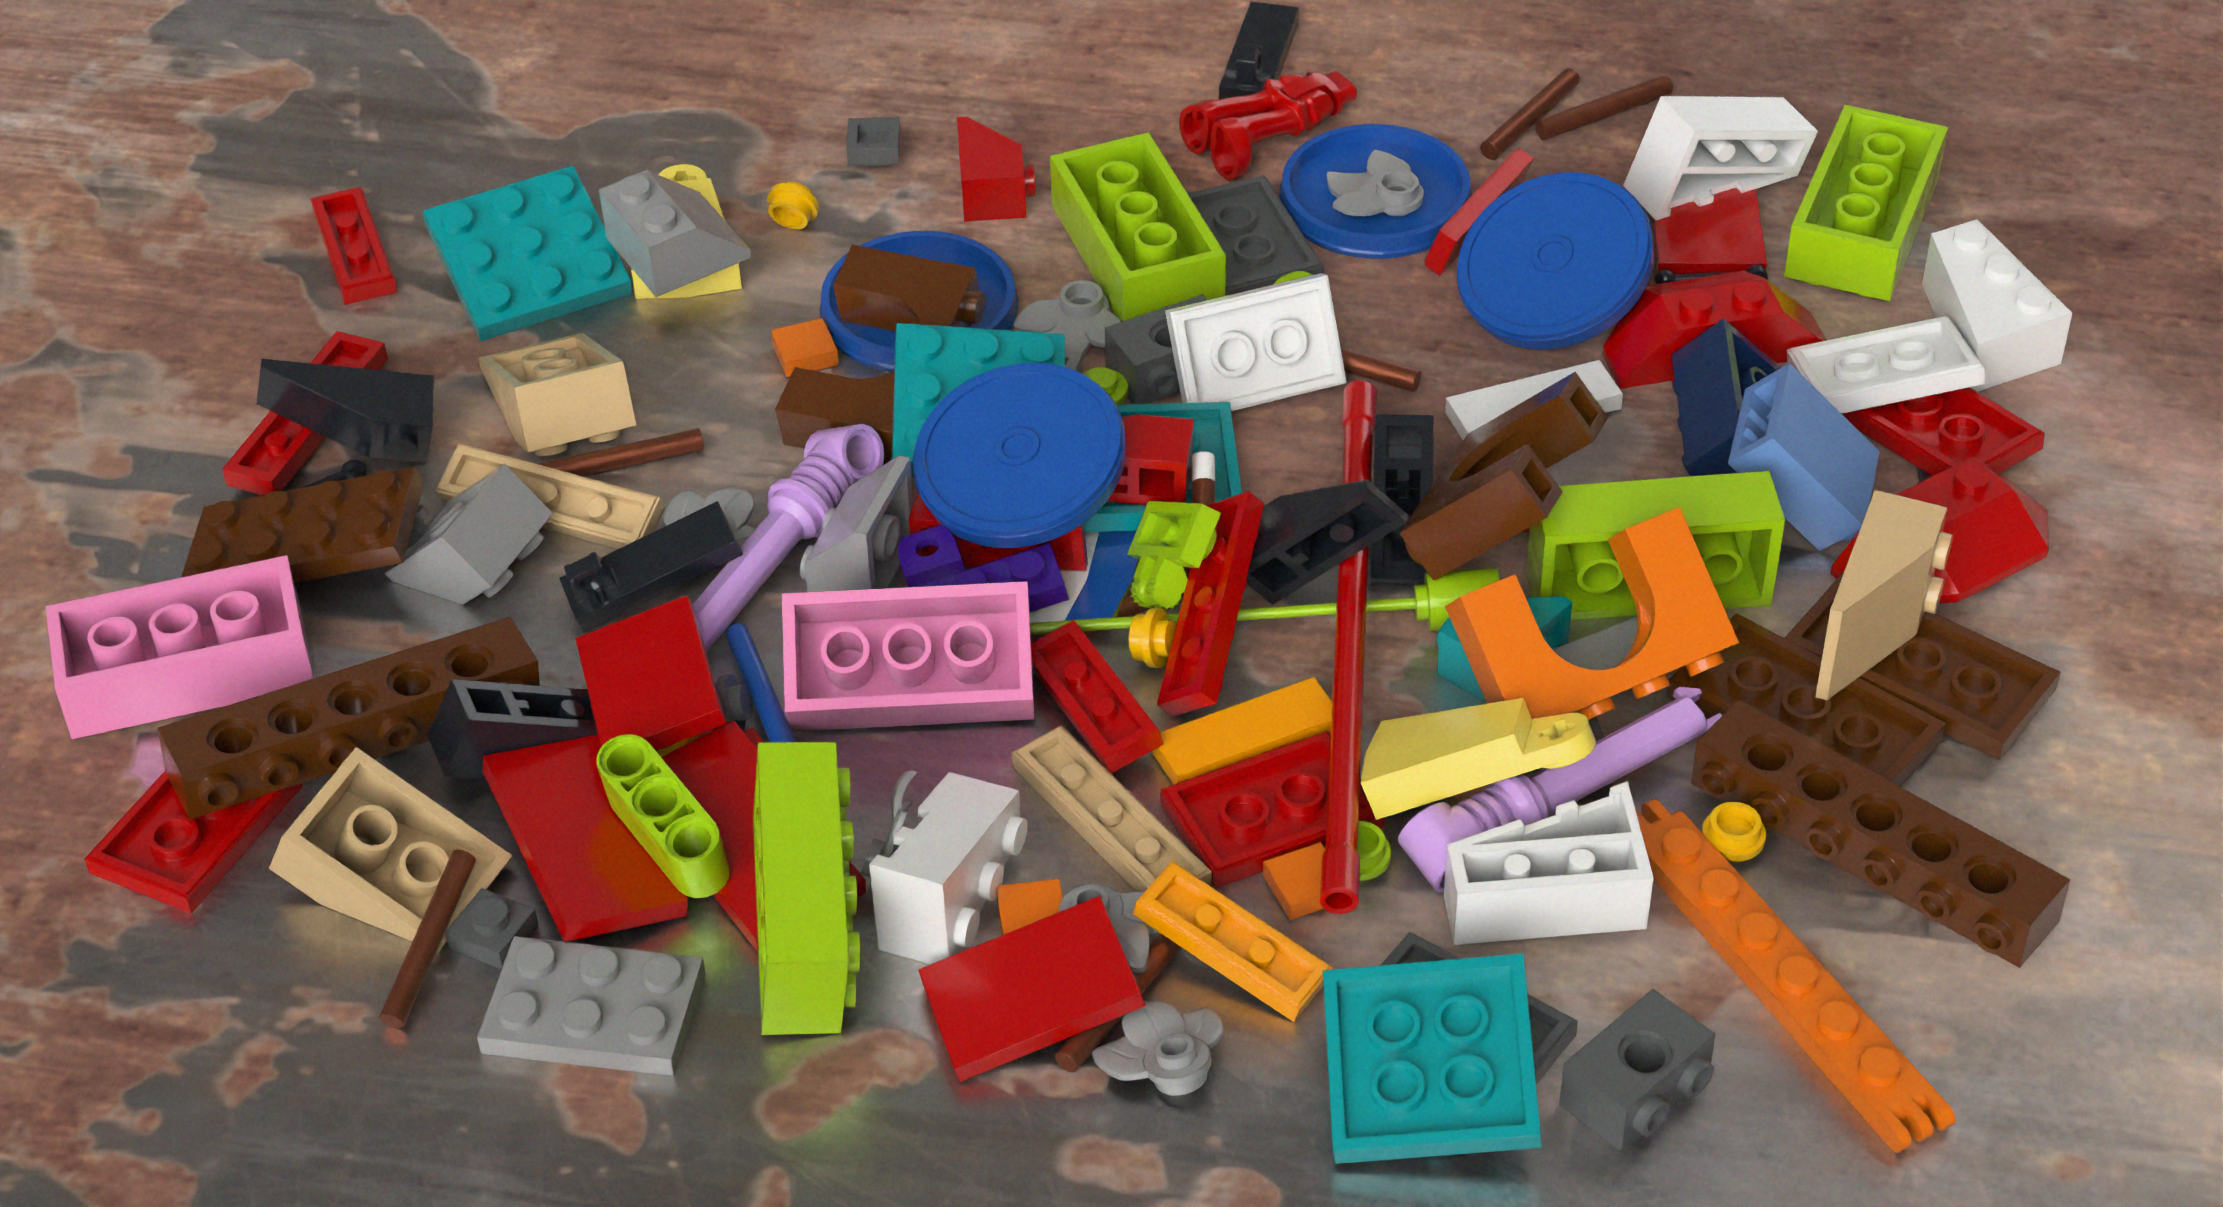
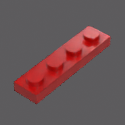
(281, 446)
(1211, 610)

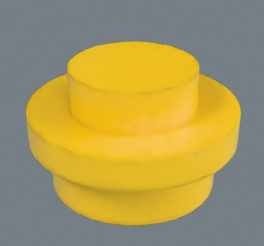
(792, 205)
(1151, 637)
(1735, 831)

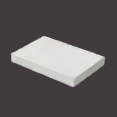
(1257, 344)
(1889, 364)

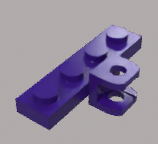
(946, 567)

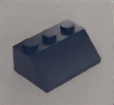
(1710, 391)

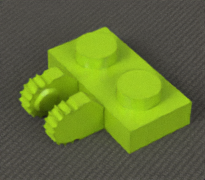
(1166, 542)

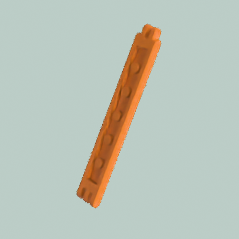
(1791, 982)

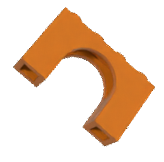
(1677, 627)

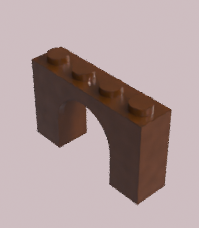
(877, 292)
(1500, 477)

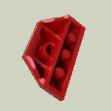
(1681, 310)
(1992, 527)

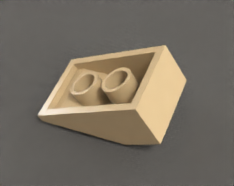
(560, 393)
(1884, 587)
(380, 849)

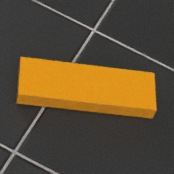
(1244, 730)
(1232, 940)

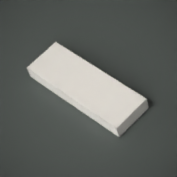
(1478, 407)

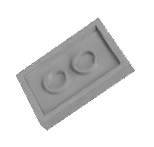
(592, 1006)

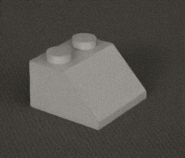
(667, 231)
(863, 533)
(475, 540)

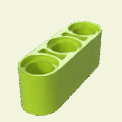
(663, 816)

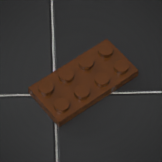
(319, 527)
(1954, 675)
(1783, 681)

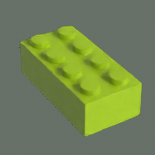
(1866, 202)
(1135, 226)
(1729, 516)
(804, 889)

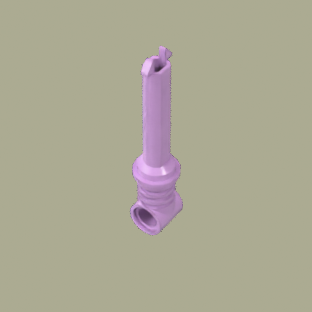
(796, 511)
(1538, 795)

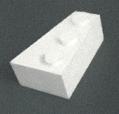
(1713, 146)
(1994, 303)
(945, 868)
(1553, 876)

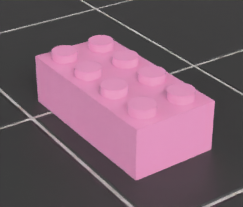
(177, 646)
(907, 656)

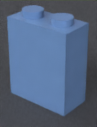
(1813, 455)

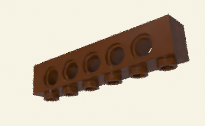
(319, 722)
(1881, 833)

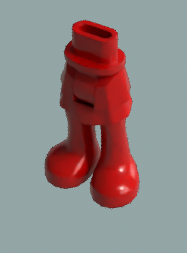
(1282, 107)

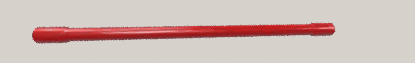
(1340, 859)

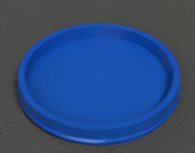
(1379, 235)
(1556, 260)
(877, 346)
(1020, 455)

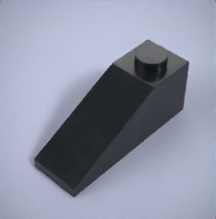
(358, 407)
(1404, 475)
(1316, 531)
(504, 717)

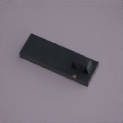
(1259, 48)
(649, 566)

